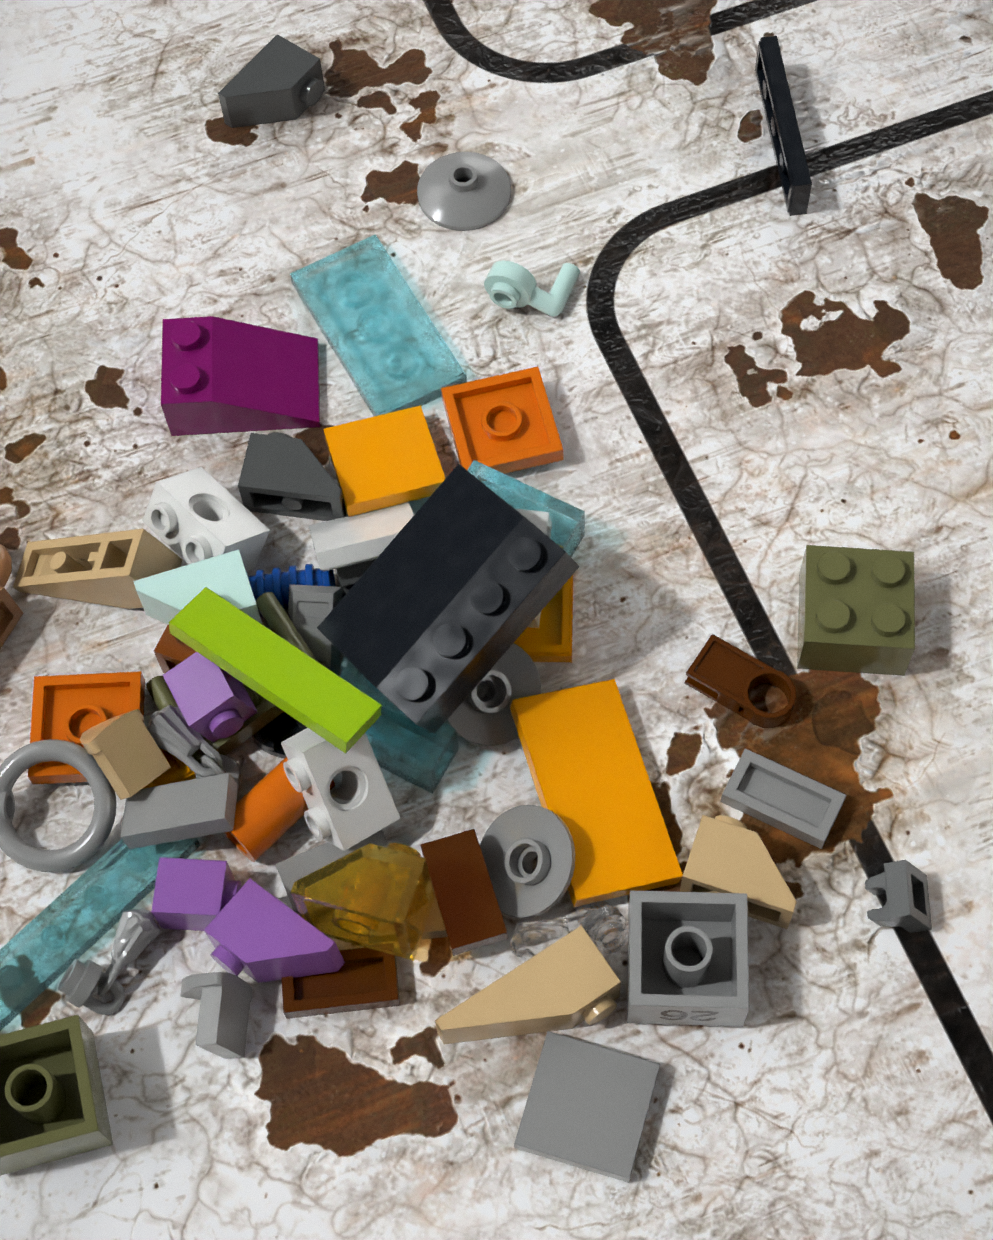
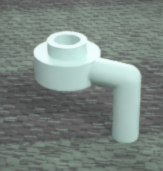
(515, 287)

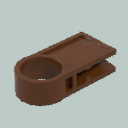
(730, 674)

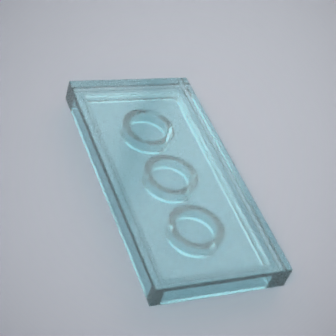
(377, 328)

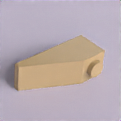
(94, 567)
(544, 994)

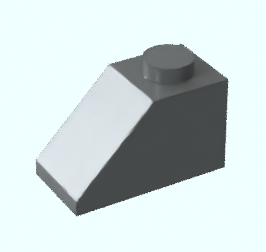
(273, 86)
(287, 480)

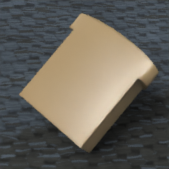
(125, 752)

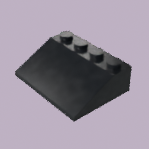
(447, 599)

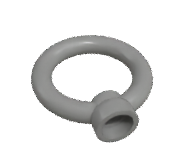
(103, 814)

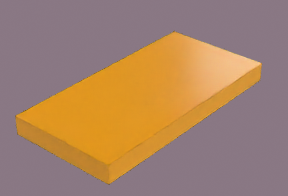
(598, 785)

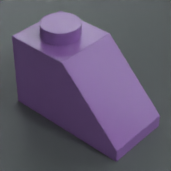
(269, 939)

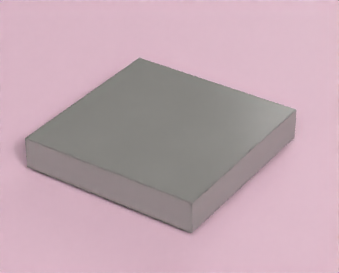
(587, 1106)

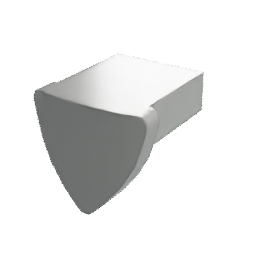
(222, 1011)

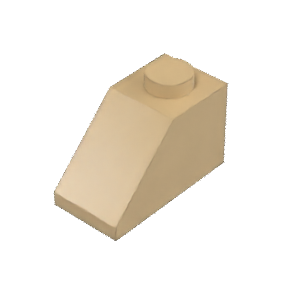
(735, 860)

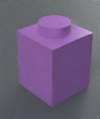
(209, 697)
(191, 892)

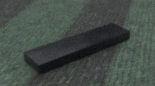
(783, 126)

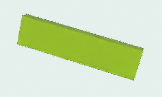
(275, 669)

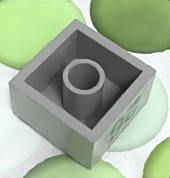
(687, 958)

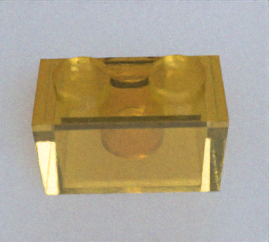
(370, 898)

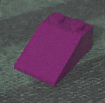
(237, 377)

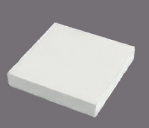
(357, 537)

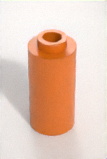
(266, 813)

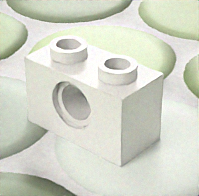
(203, 519)
(361, 802)

